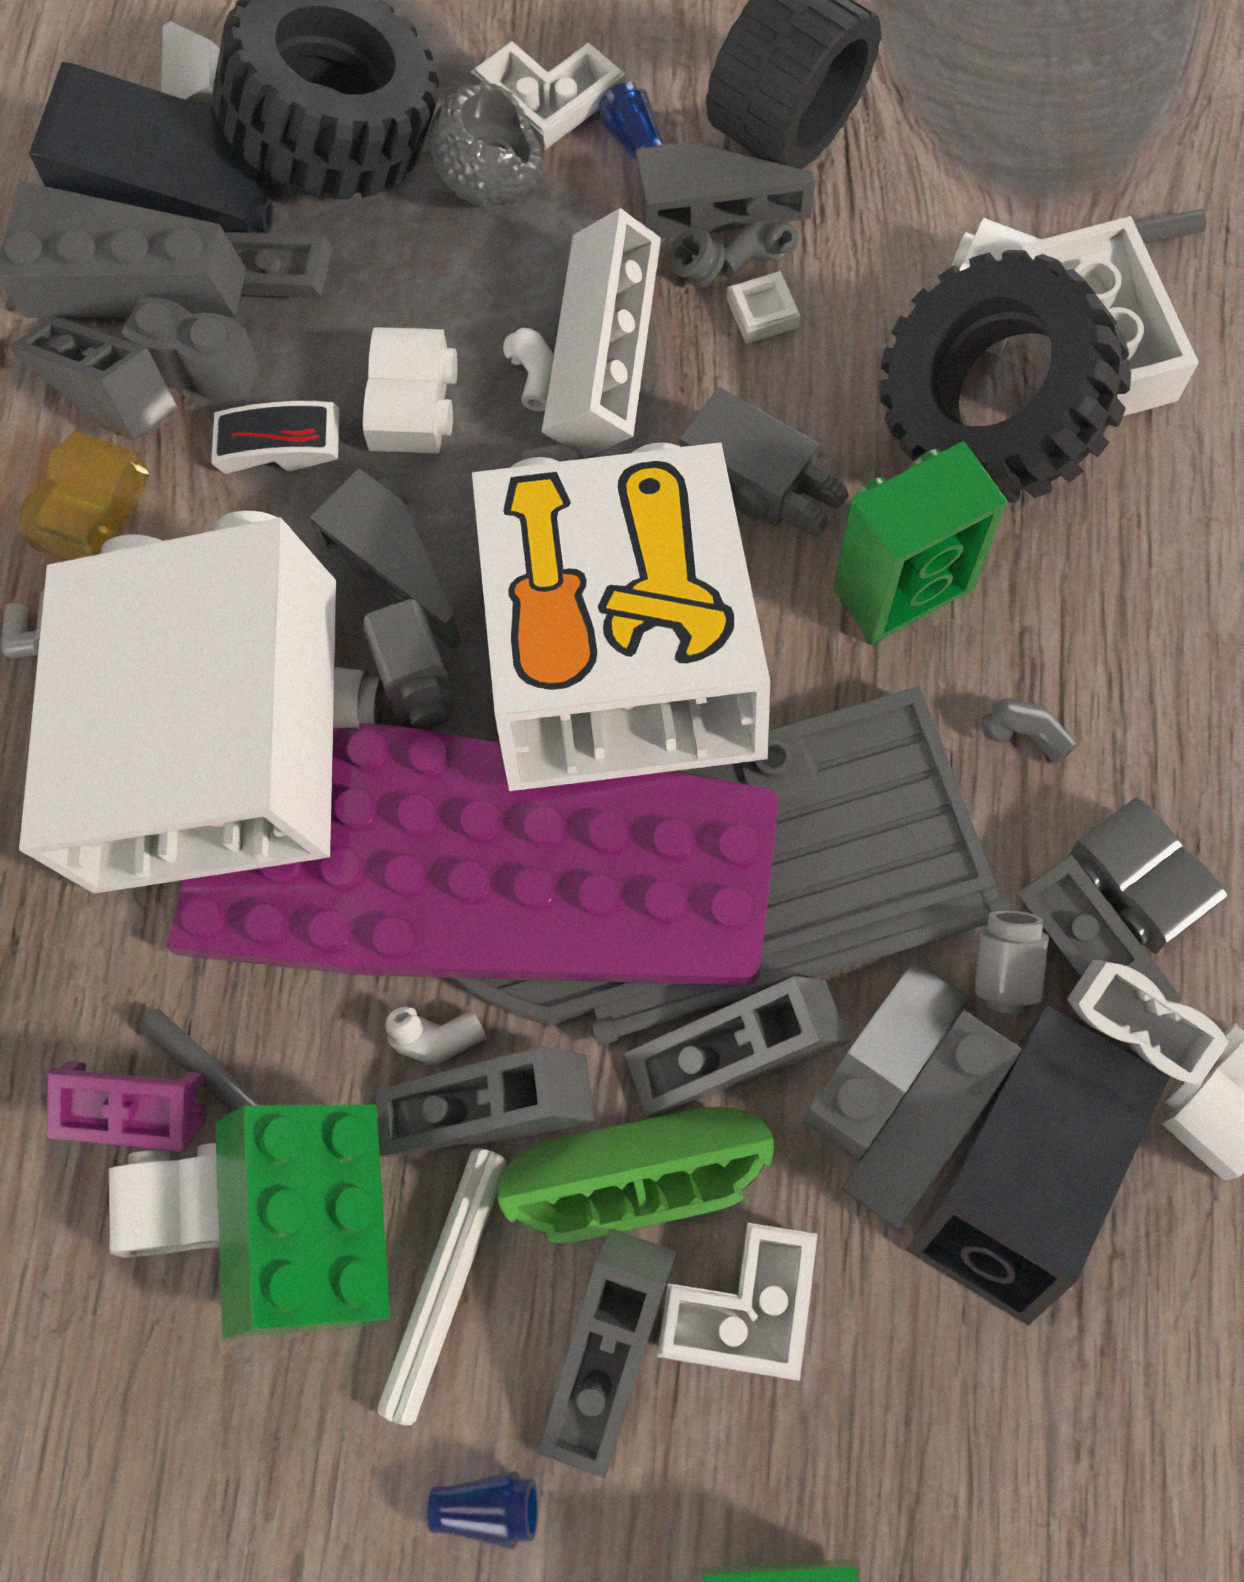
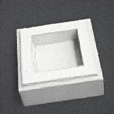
(763, 307)

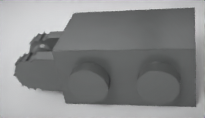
(766, 463)

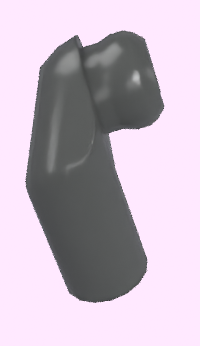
(759, 242)
(1031, 720)

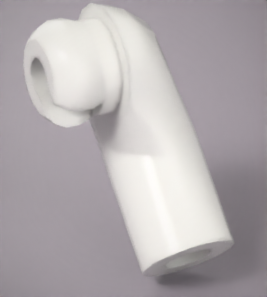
(532, 351)
(429, 1041)

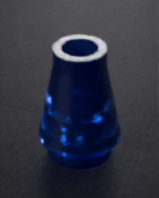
(629, 117)
(487, 1510)

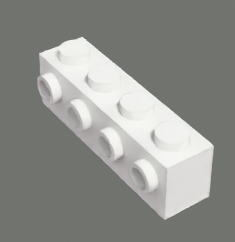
(602, 334)

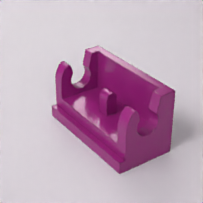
(123, 1108)

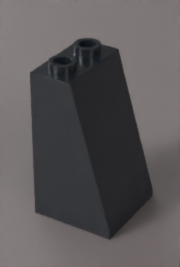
(147, 152)
(1040, 1167)

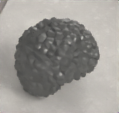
(485, 146)

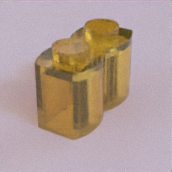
(84, 498)

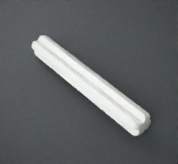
(441, 1288)

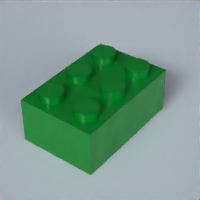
(917, 540)
(300, 1219)

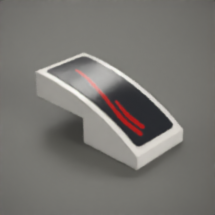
(283, 432)

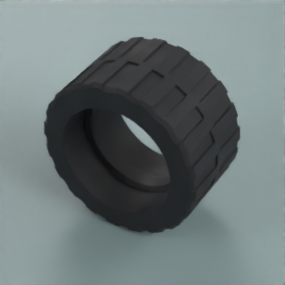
(792, 75)

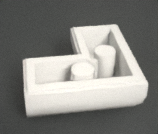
(552, 99)
(758, 1327)

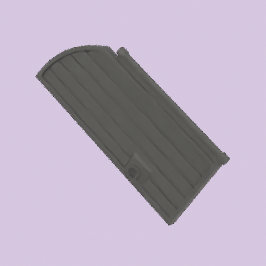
(862, 866)

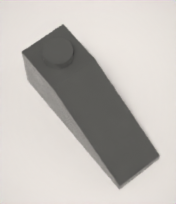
(716, 189)
(99, 374)
(375, 538)
(737, 1045)
(885, 1060)
(486, 1102)
(931, 1119)
(606, 1352)

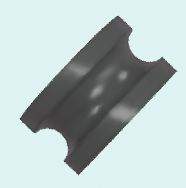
(696, 256)

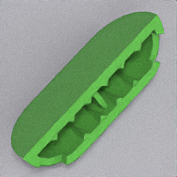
(636, 1173)

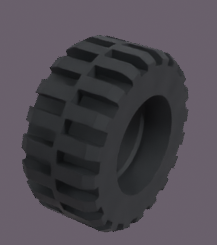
(315, 135)
(967, 317)

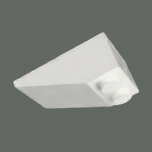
(1128, 285)

